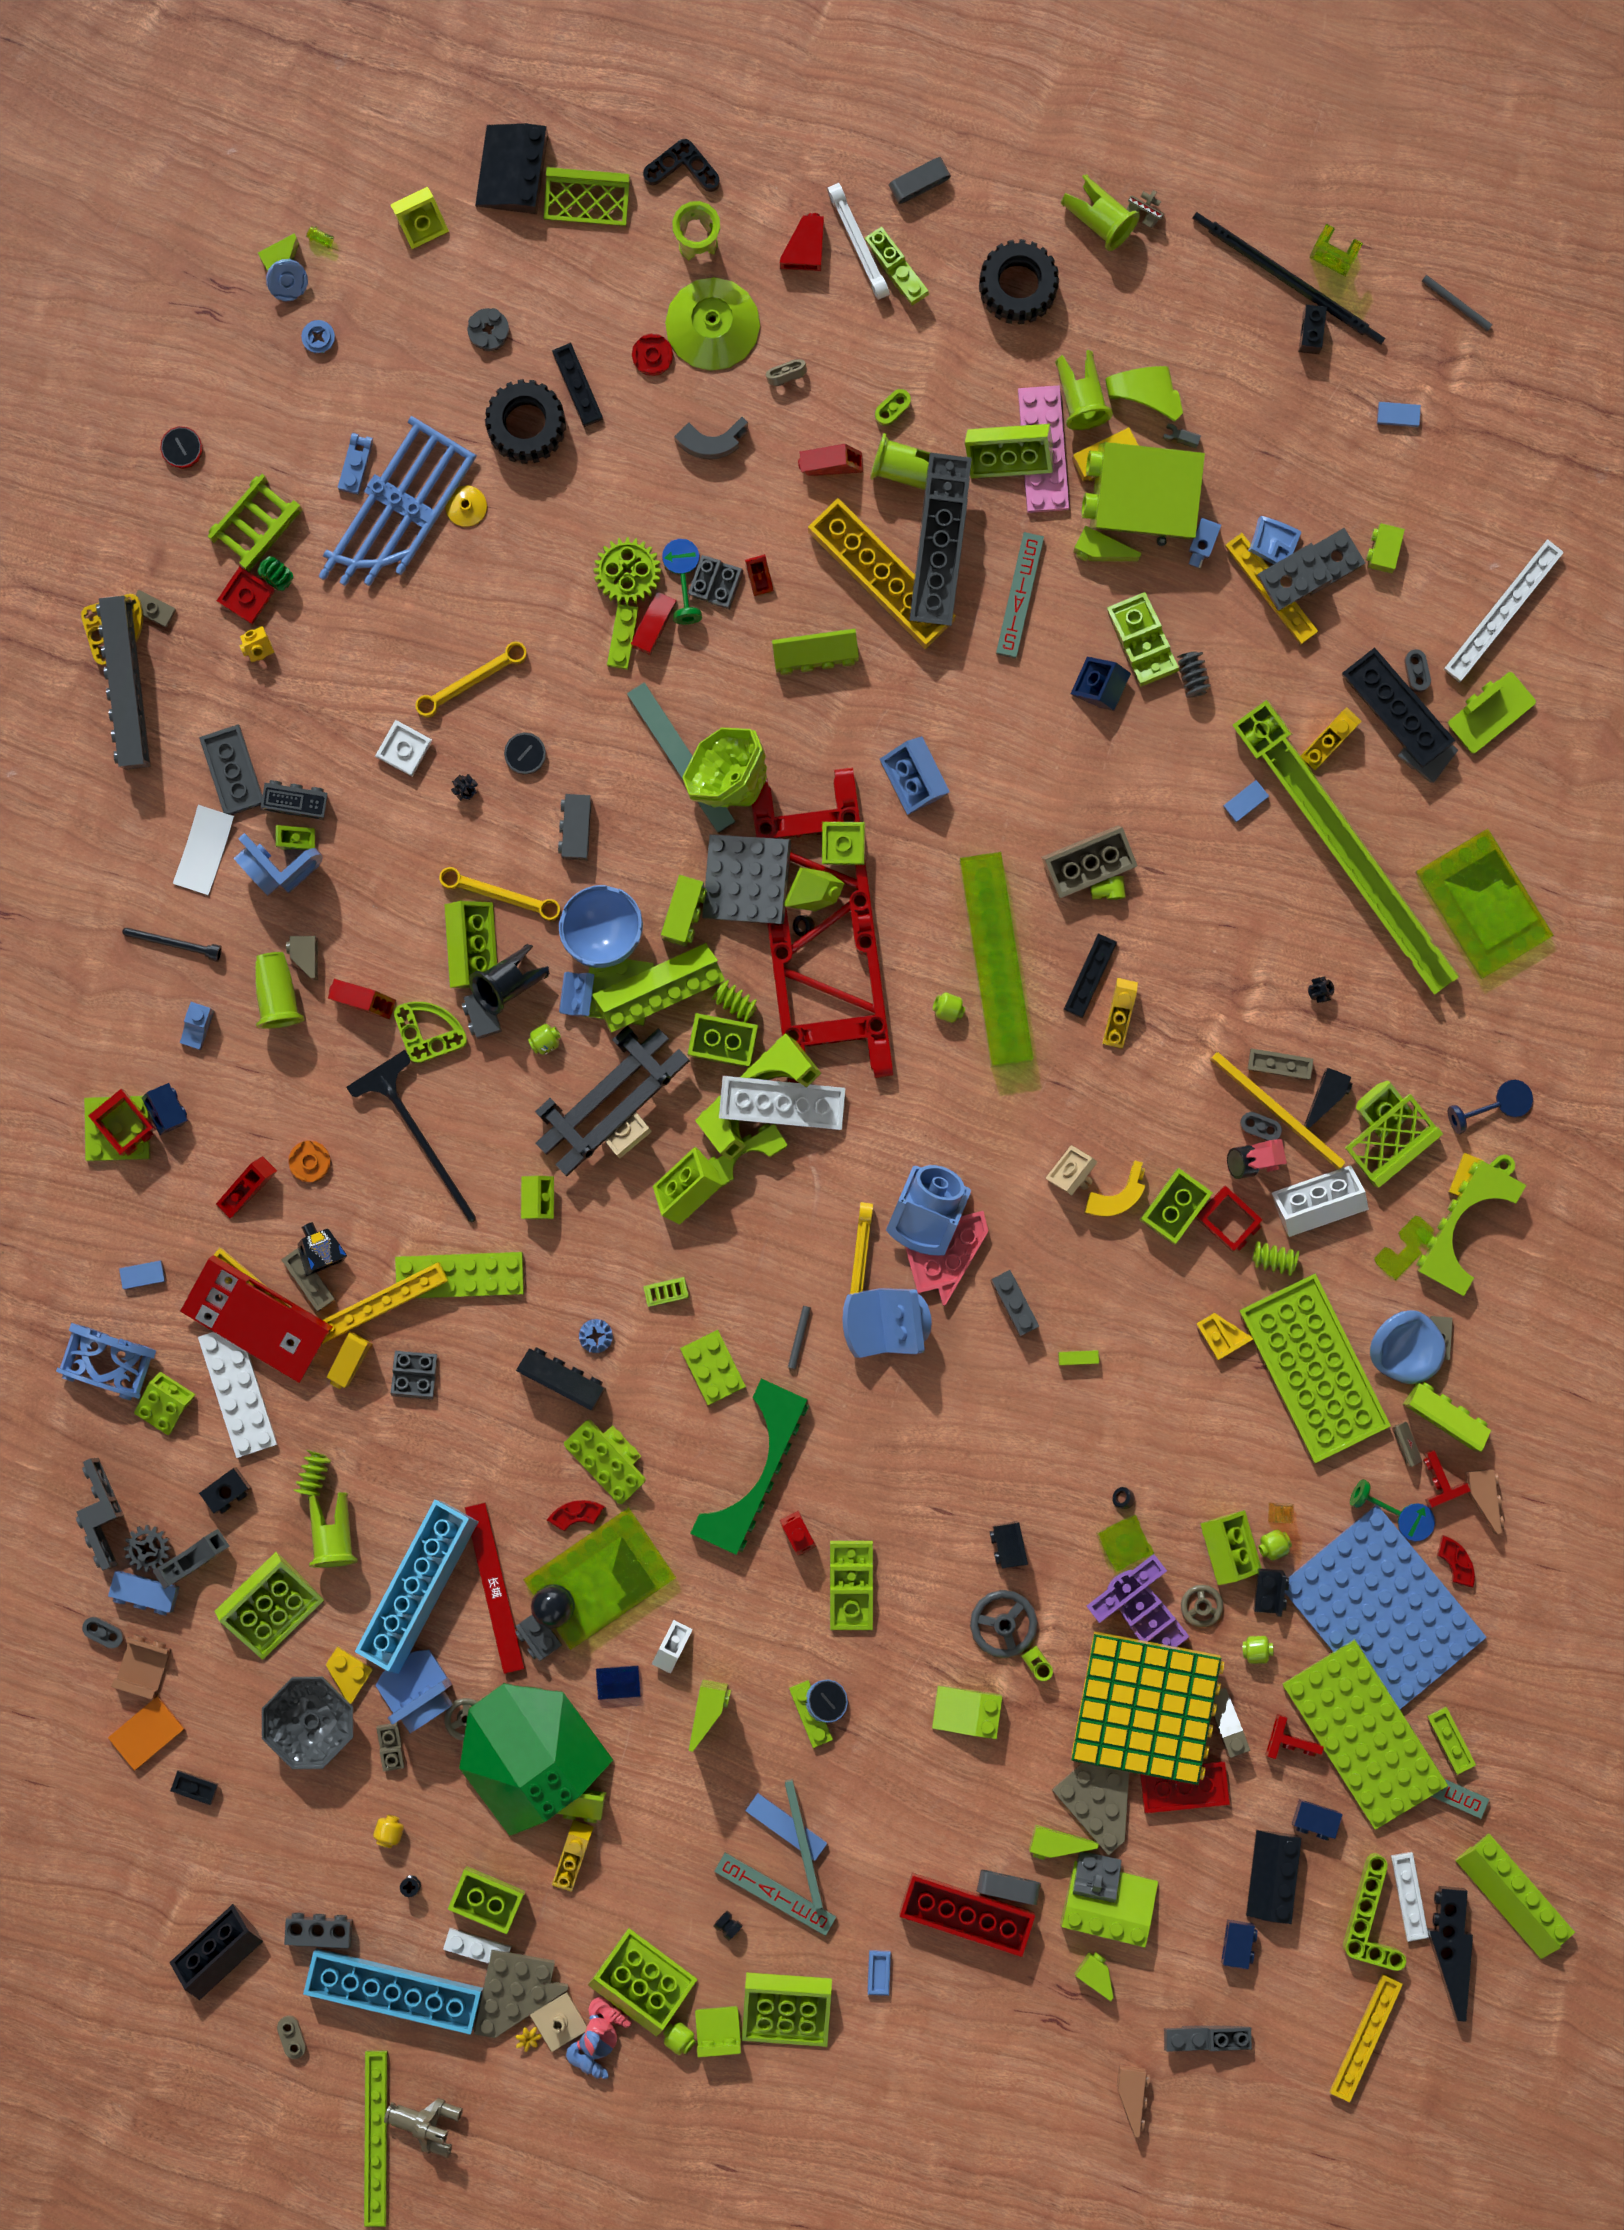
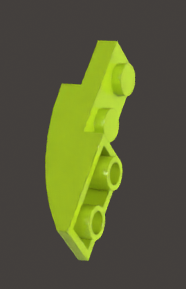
(896, 266)

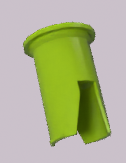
(1105, 217)
(708, 218)
(1083, 396)
(901, 463)
(275, 992)
(333, 1541)

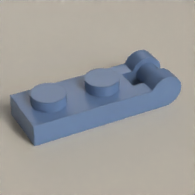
(355, 464)

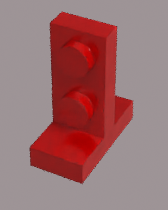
(1440, 1482)
(1289, 1742)

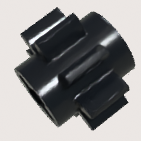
(464, 787)
(1321, 989)

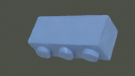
(143, 1592)

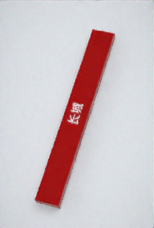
(495, 1590)

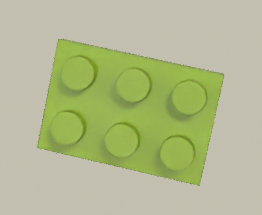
(712, 1367)

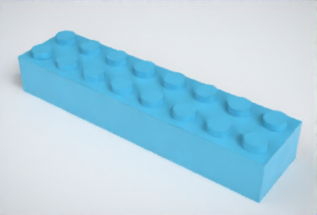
(416, 1586)
(393, 1991)

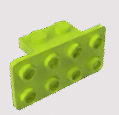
(1491, 711)
(607, 1459)

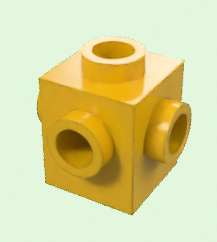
(256, 644)

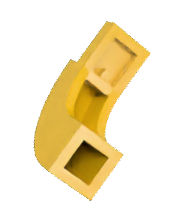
(1108, 1206)

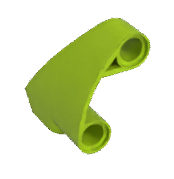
(1148, 387)

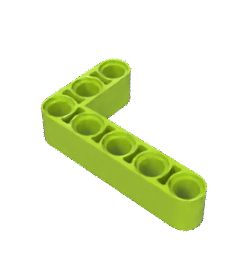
(1367, 1917)

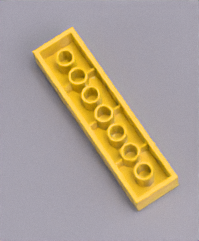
(872, 567)

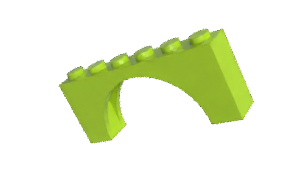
(781, 1060)
(1483, 1184)

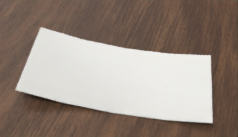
(203, 850)

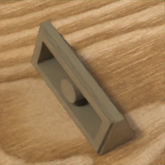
(1407, 1444)

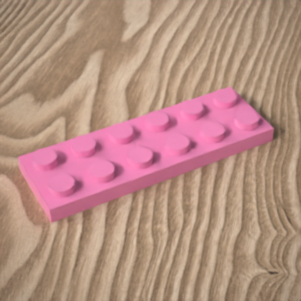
(1047, 490)

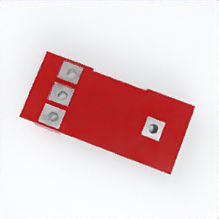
(255, 1319)

